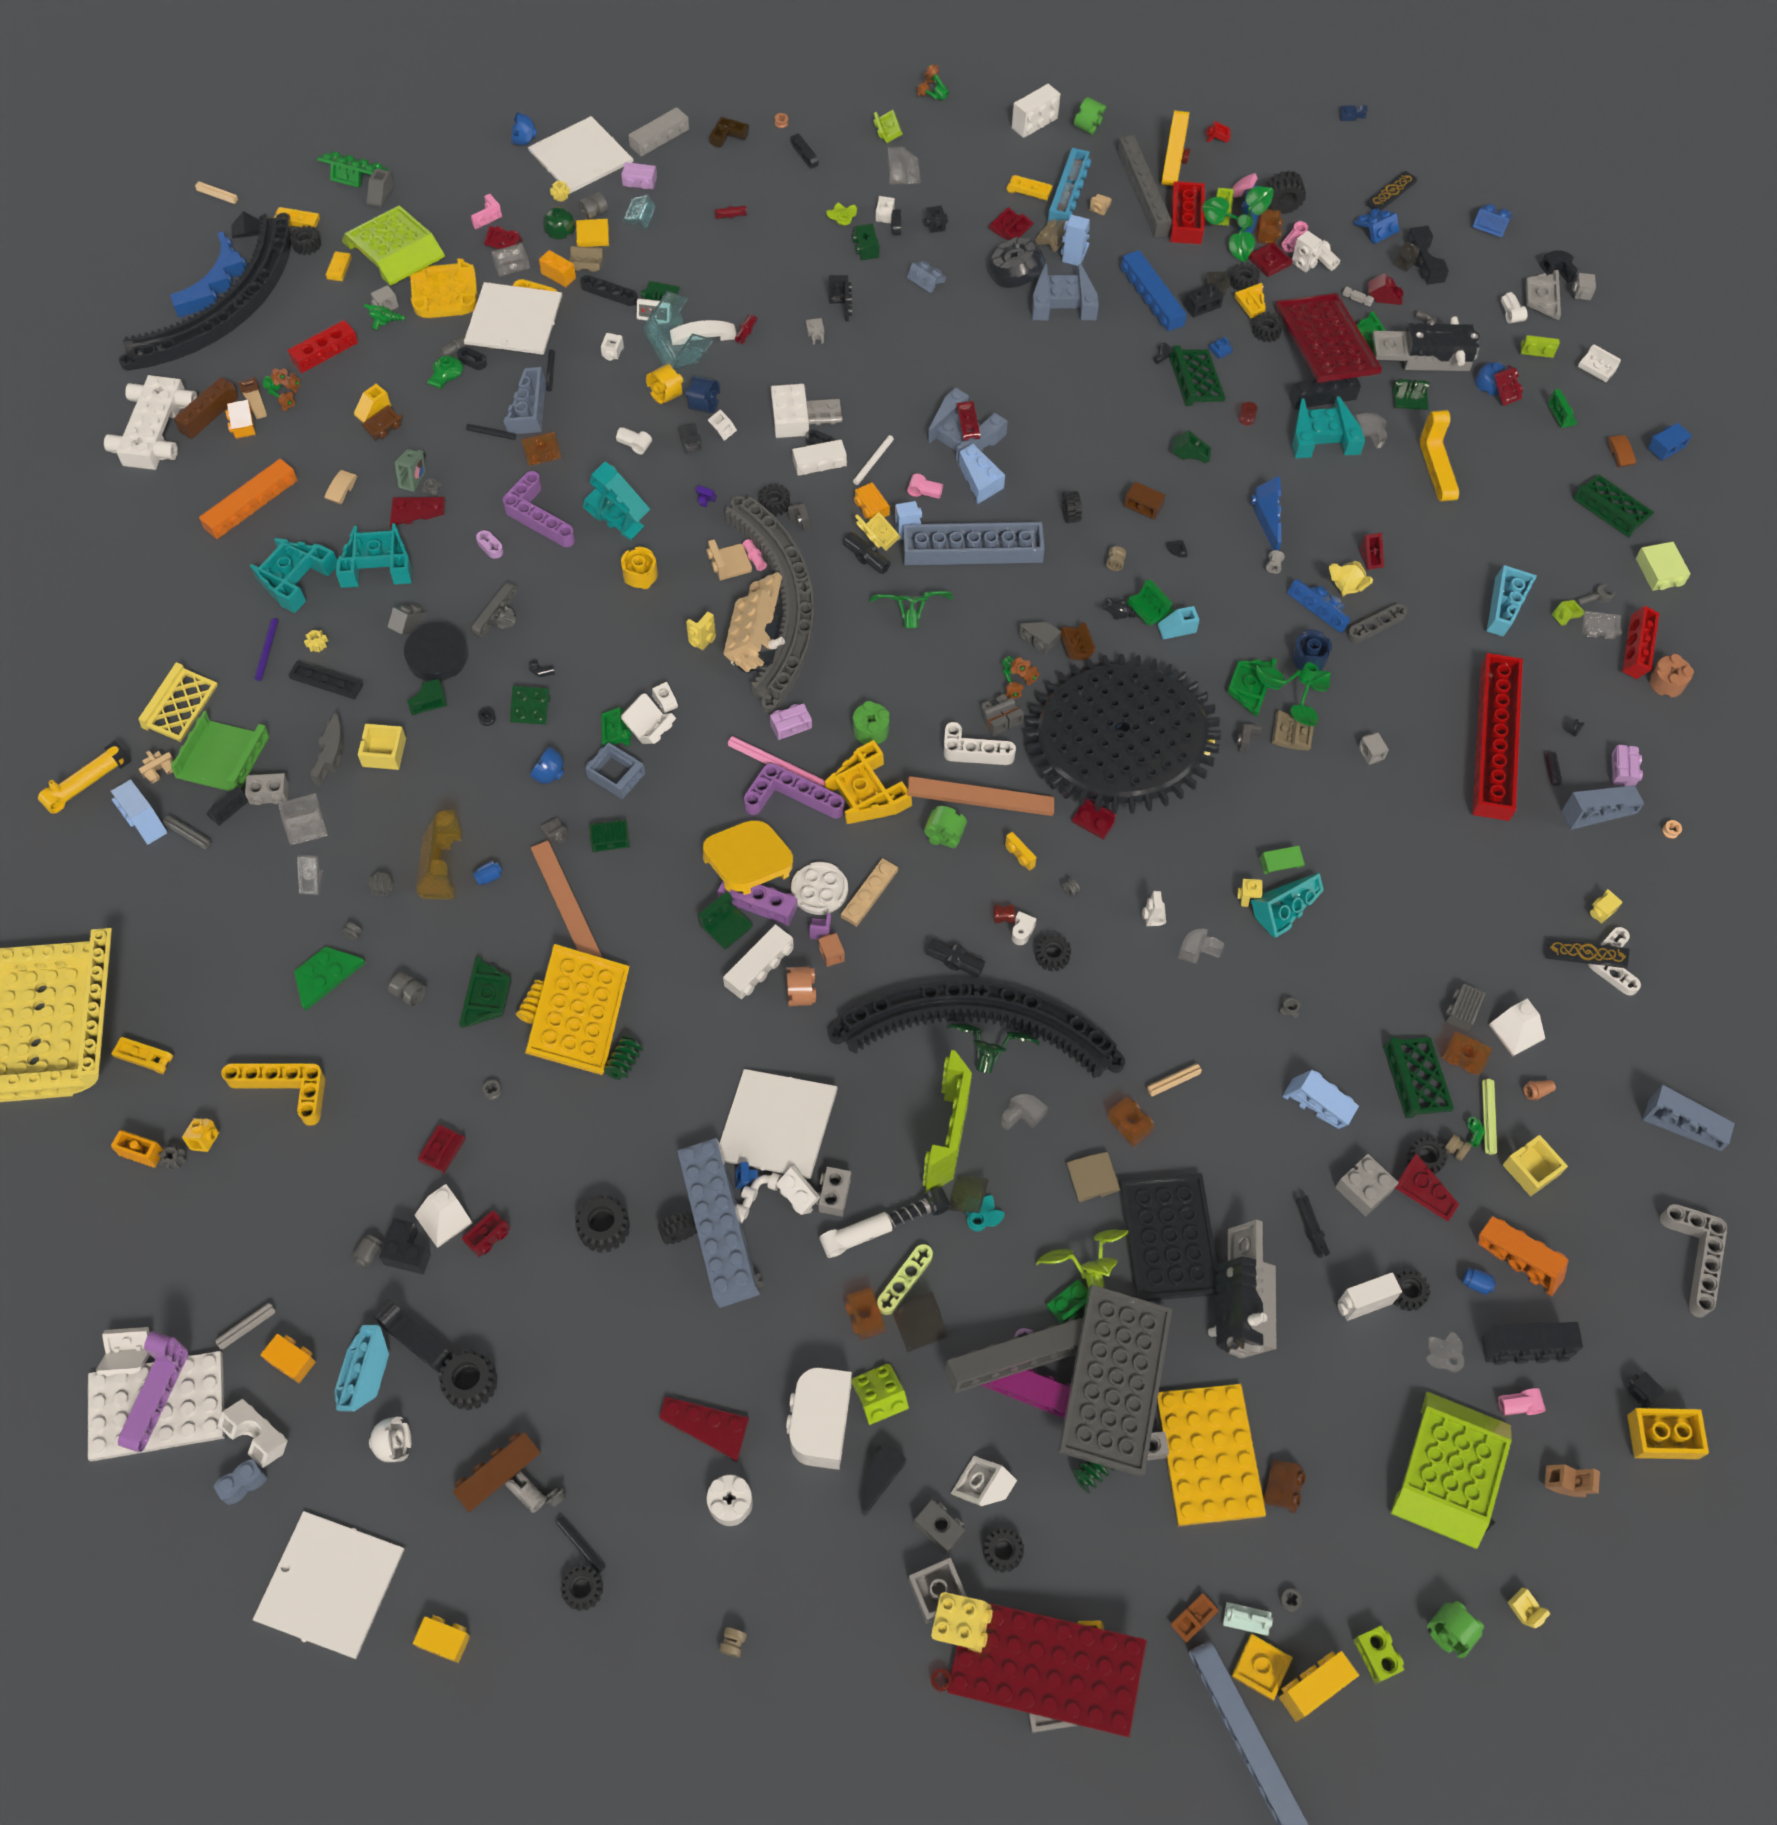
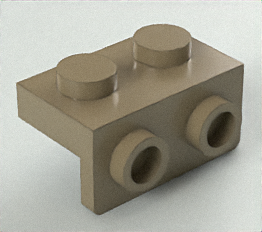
(1052, 234)
(586, 258)

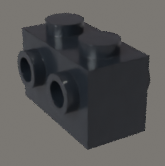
(1203, 300)

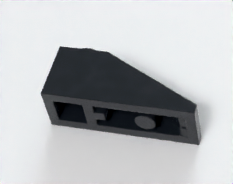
(883, 1470)

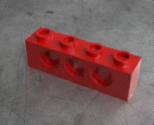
(322, 346)
(1641, 642)

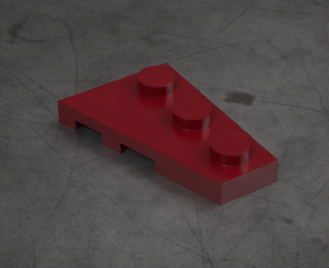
(414, 508)
(1426, 1189)

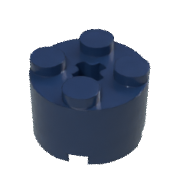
(703, 394)
(1312, 648)

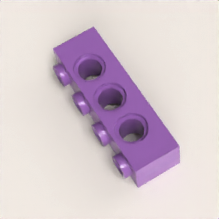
(781, 913)

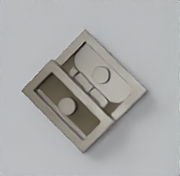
(1291, 733)
(1093, 1176)

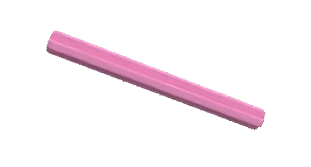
(767, 758)

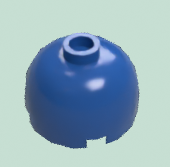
(522, 130)
(1485, 378)
(548, 767)

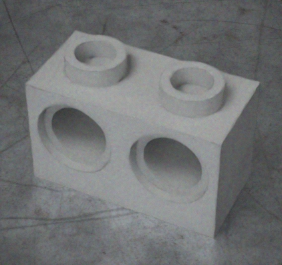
(266, 785)
(838, 1192)

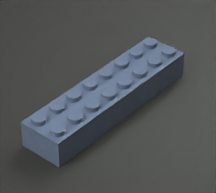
(973, 543)
(718, 1223)

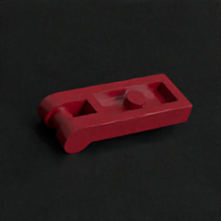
(968, 420)

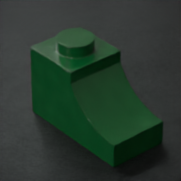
(1191, 447)
(428, 698)

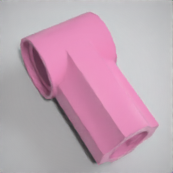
(1290, 241)
(919, 485)
(1527, 1402)

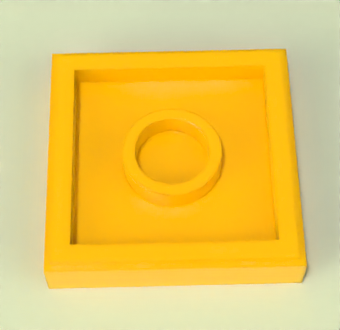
(592, 232)
(1262, 1667)

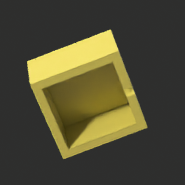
(384, 746)
(1536, 1166)

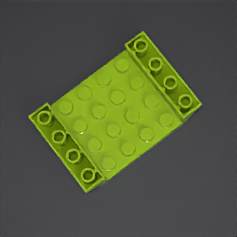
(395, 244)
(942, 1161)
(1454, 1471)

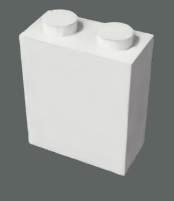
(1369, 1296)

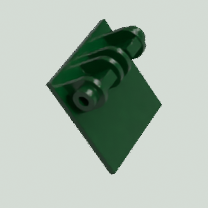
(656, 291)
(1411, 395)
(529, 705)

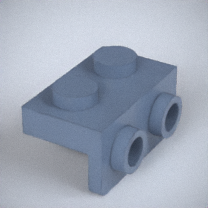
(925, 275)

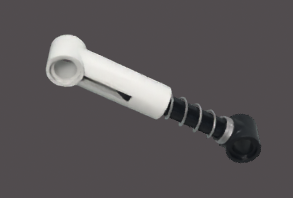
(837, 1241)

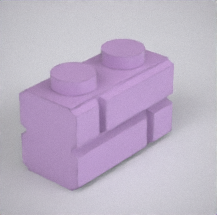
(639, 175)
(790, 721)
(1626, 765)

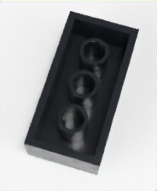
(1532, 1342)

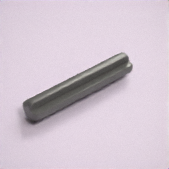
(186, 832)

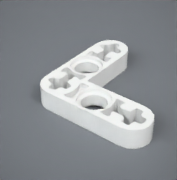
(1615, 981)

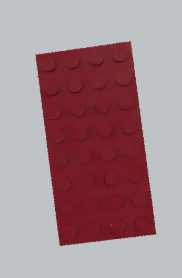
(1328, 337)
(1054, 1670)

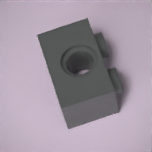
(943, 1539)

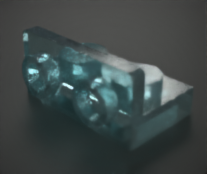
(640, 211)

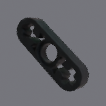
(804, 150)

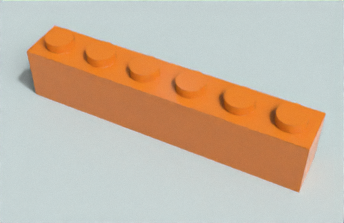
(248, 498)

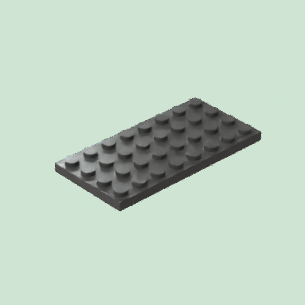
(1115, 1381)

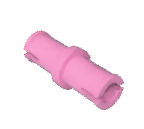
(754, 555)

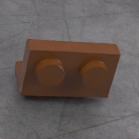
(382, 423)
(1078, 642)
(1285, 1485)

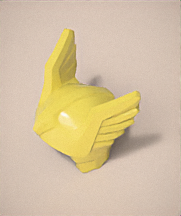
(1350, 577)

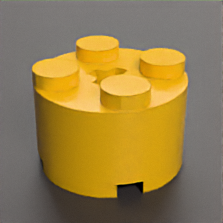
(664, 384)
(639, 568)

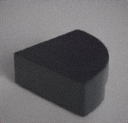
(1177, 548)

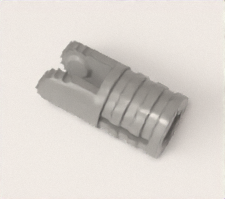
(528, 1494)

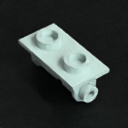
(1247, 1619)

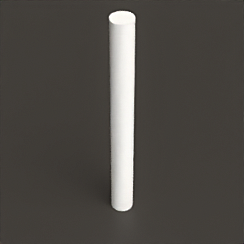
(873, 460)

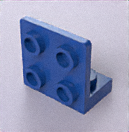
(1492, 220)

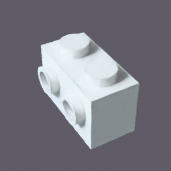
(1306, 251)

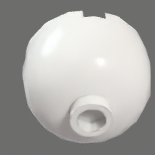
(390, 1440)

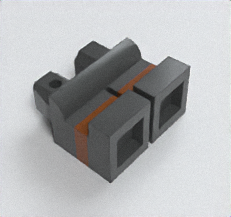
(1002, 715)

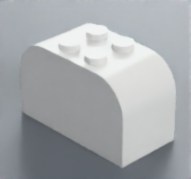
(819, 1417)

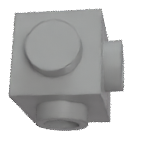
(1584, 286)

